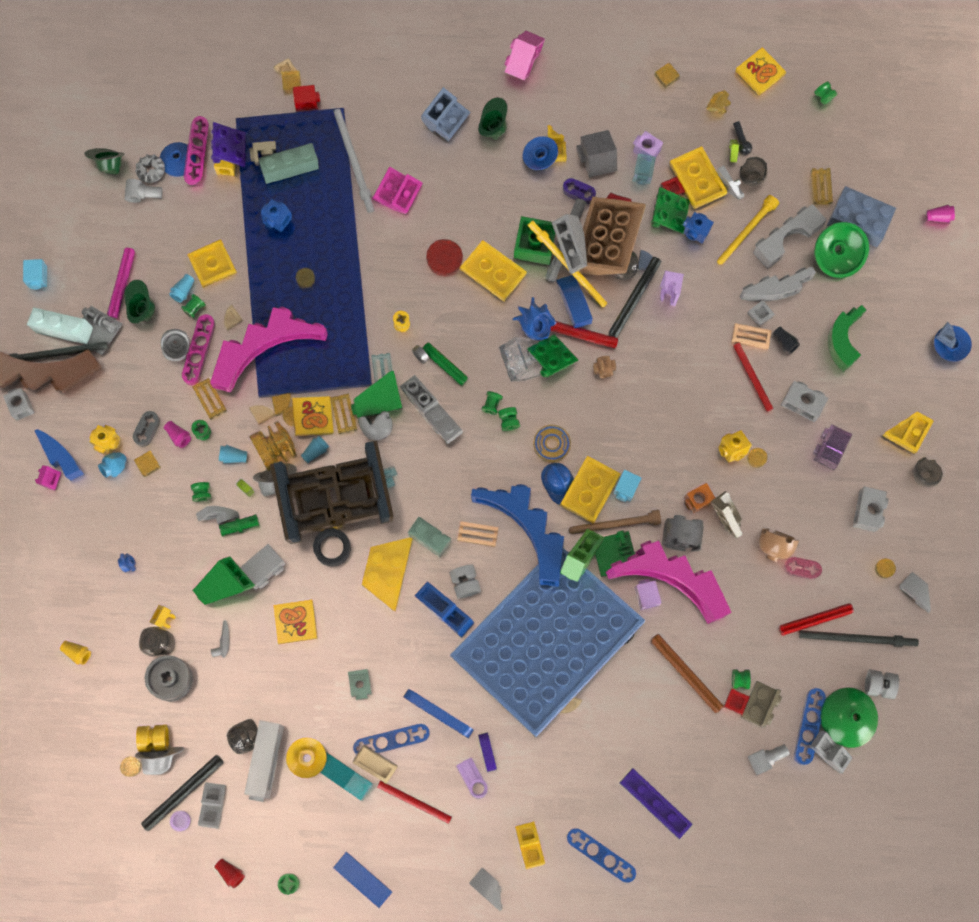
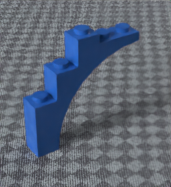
(534, 522)

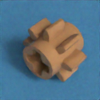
(604, 366)

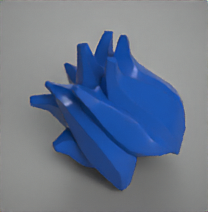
(535, 321)

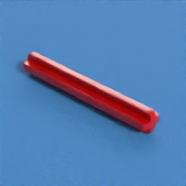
(585, 334)
(816, 619)

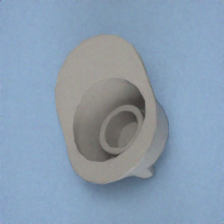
(266, 481)
(157, 761)

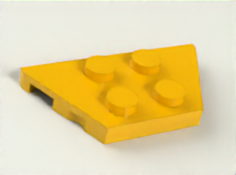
(386, 570)

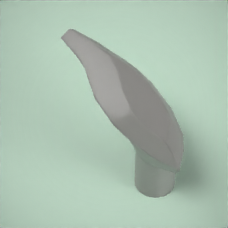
(224, 642)

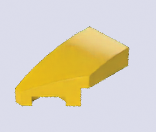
(561, 144)

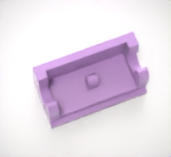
(671, 285)

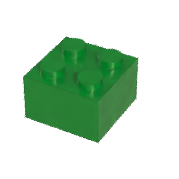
(528, 246)

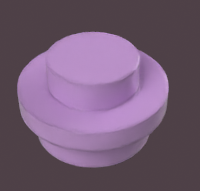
(180, 820)

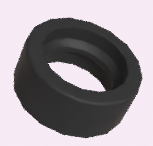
(334, 561)

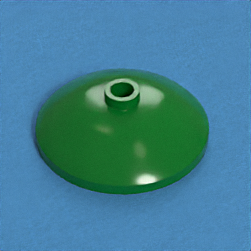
(852, 250)
(838, 717)

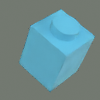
(35, 273)
(626, 486)

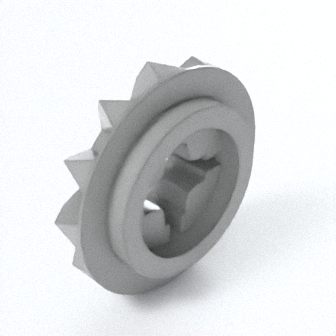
(153, 174)

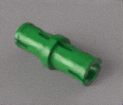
(239, 525)

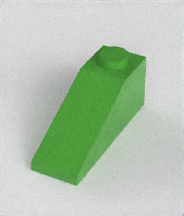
(581, 555)

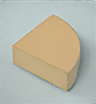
(285, 65)
(231, 318)
(261, 413)
(572, 705)

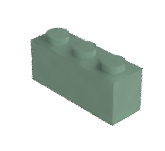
(288, 163)

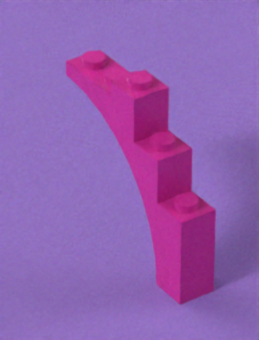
(257, 339)
(698, 586)

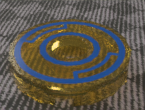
(552, 454)

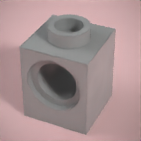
(22, 410)

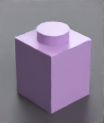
(647, 594)

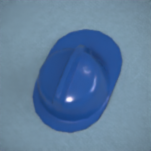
(556, 481)

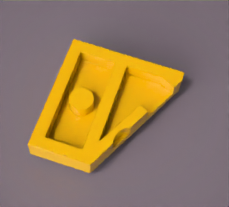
(910, 431)

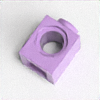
(648, 139)

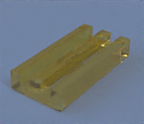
(821, 172)
(217, 412)
(347, 429)

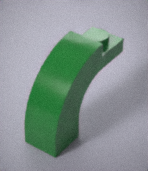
(838, 342)

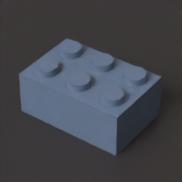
(865, 212)

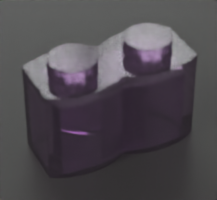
(832, 447)

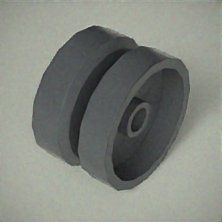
(160, 670)

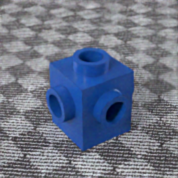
(276, 215)
(697, 227)

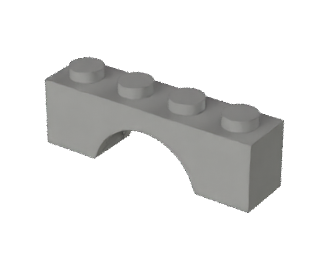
(806, 223)

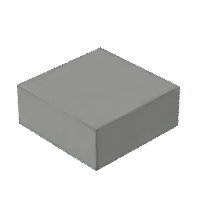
(761, 313)

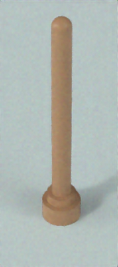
(652, 518)

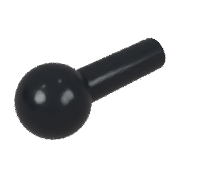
(745, 146)

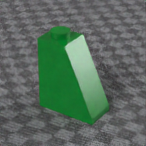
(378, 397)
(222, 582)

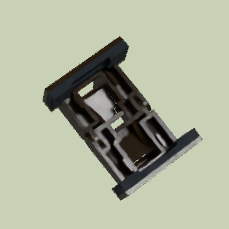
(316, 509)

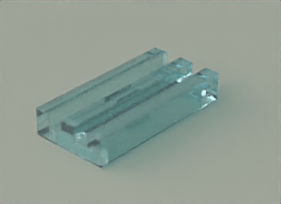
(380, 357)

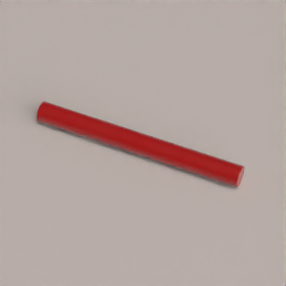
(753, 377)
(414, 802)

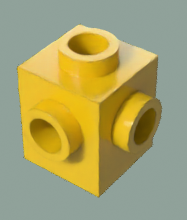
(107, 444)
(734, 446)

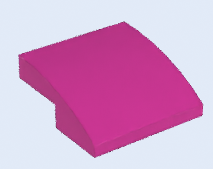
(397, 190)

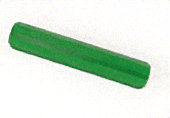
(445, 364)

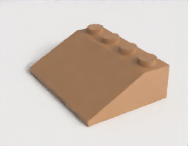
(610, 235)

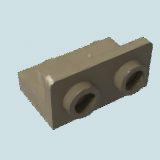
(263, 148)
(728, 513)
(761, 704)

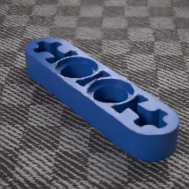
(438, 713)
(805, 725)
(391, 738)
(600, 856)

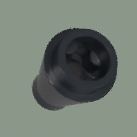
(786, 340)

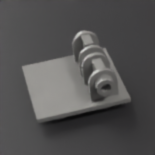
(103, 326)

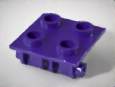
(228, 144)

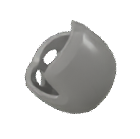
(174, 351)
(379, 429)

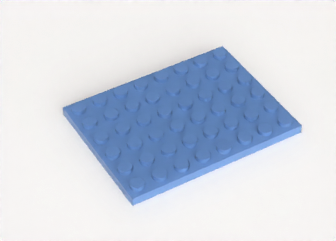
(546, 644)

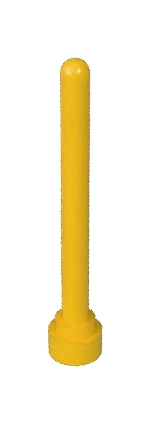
(769, 203)

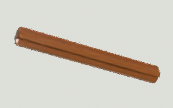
(687, 673)

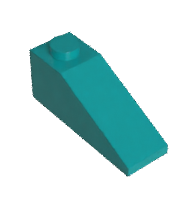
(346, 777)

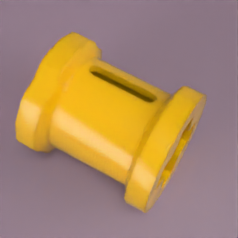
(405, 318)

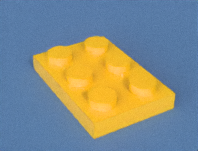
(698, 177)
(493, 270)
(590, 489)

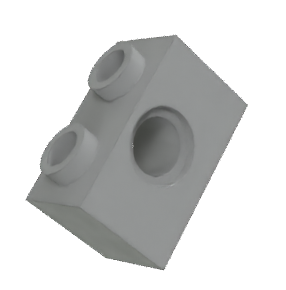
(808, 410)
(863, 518)

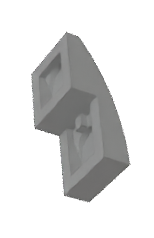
(831, 752)
(212, 805)

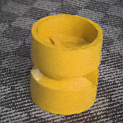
(150, 738)

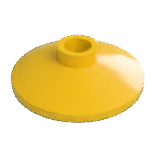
(296, 754)

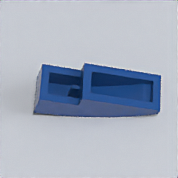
(574, 301)
(59, 456)
(444, 609)

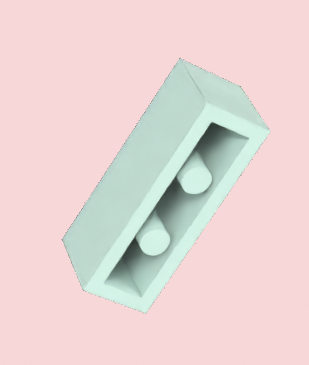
(60, 326)

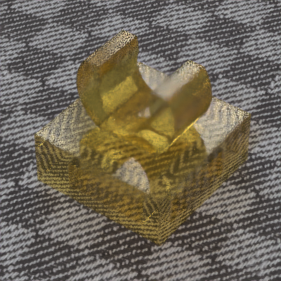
(718, 101)

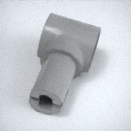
(136, 190)
(763, 760)

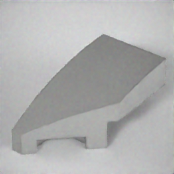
(730, 185)
(220, 513)
(918, 590)
(487, 887)

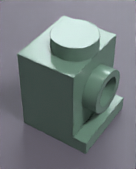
(354, 677)

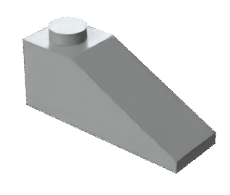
(572, 241)

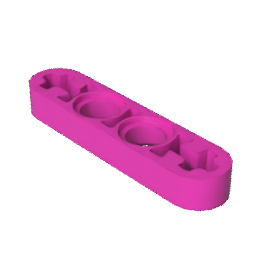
(192, 149)
(196, 349)

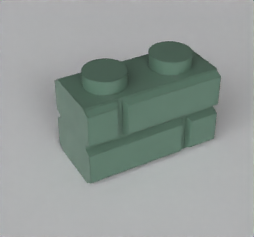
(429, 536)

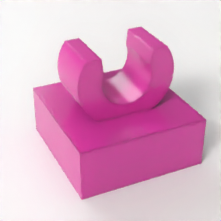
(48, 477)

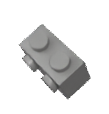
(263, 566)

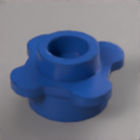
(126, 562)

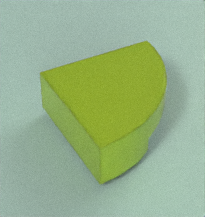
(734, 146)
(245, 487)

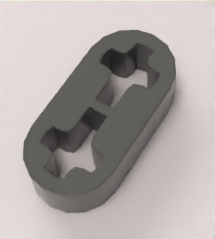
(142, 426)

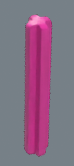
(120, 283)

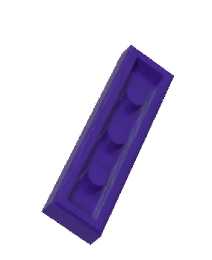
(656, 803)

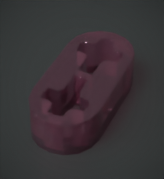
(803, 563)

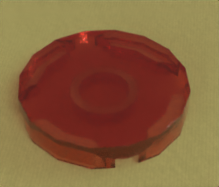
(444, 257)

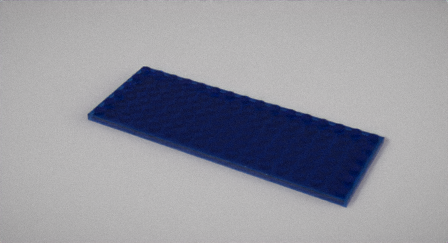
(316, 238)

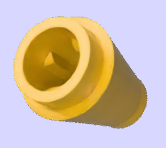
(77, 653)

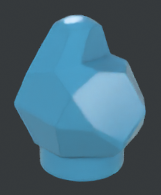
(112, 464)

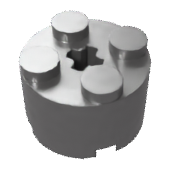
(683, 534)

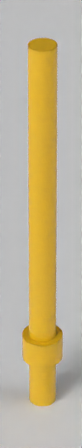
(543, 237)

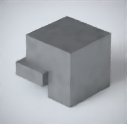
(598, 153)

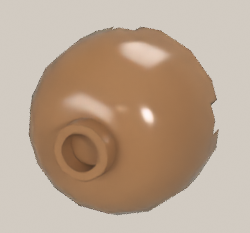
(777, 544)

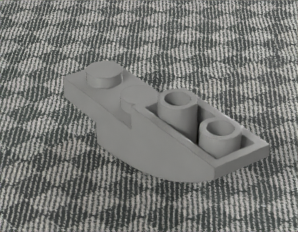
(773, 289)
(430, 409)

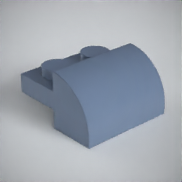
(444, 114)

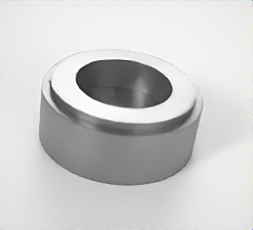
(420, 354)

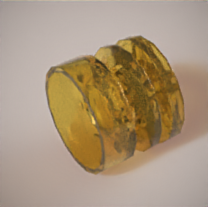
(273, 445)

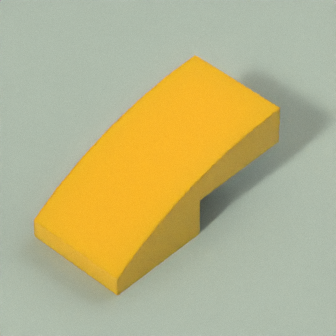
(530, 845)

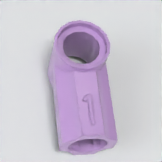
(471, 777)

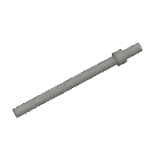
(365, 193)

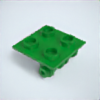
(670, 210)
(552, 355)
(613, 549)

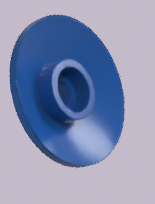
(537, 147)
(176, 166)
(961, 348)

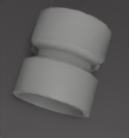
(468, 587)
(874, 684)

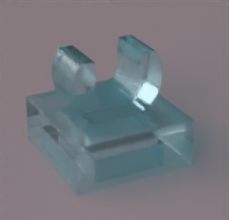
(389, 472)

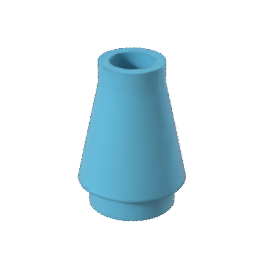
(182, 288)
(315, 449)
(232, 455)

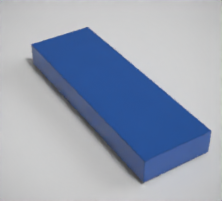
(362, 879)

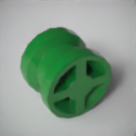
(825, 92)
(200, 491)
(741, 679)
(284, 884)

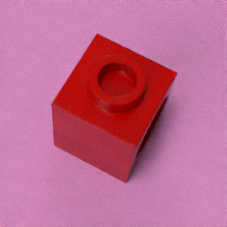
(306, 98)

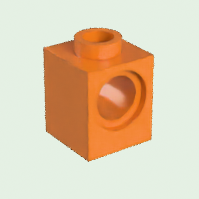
(703, 491)

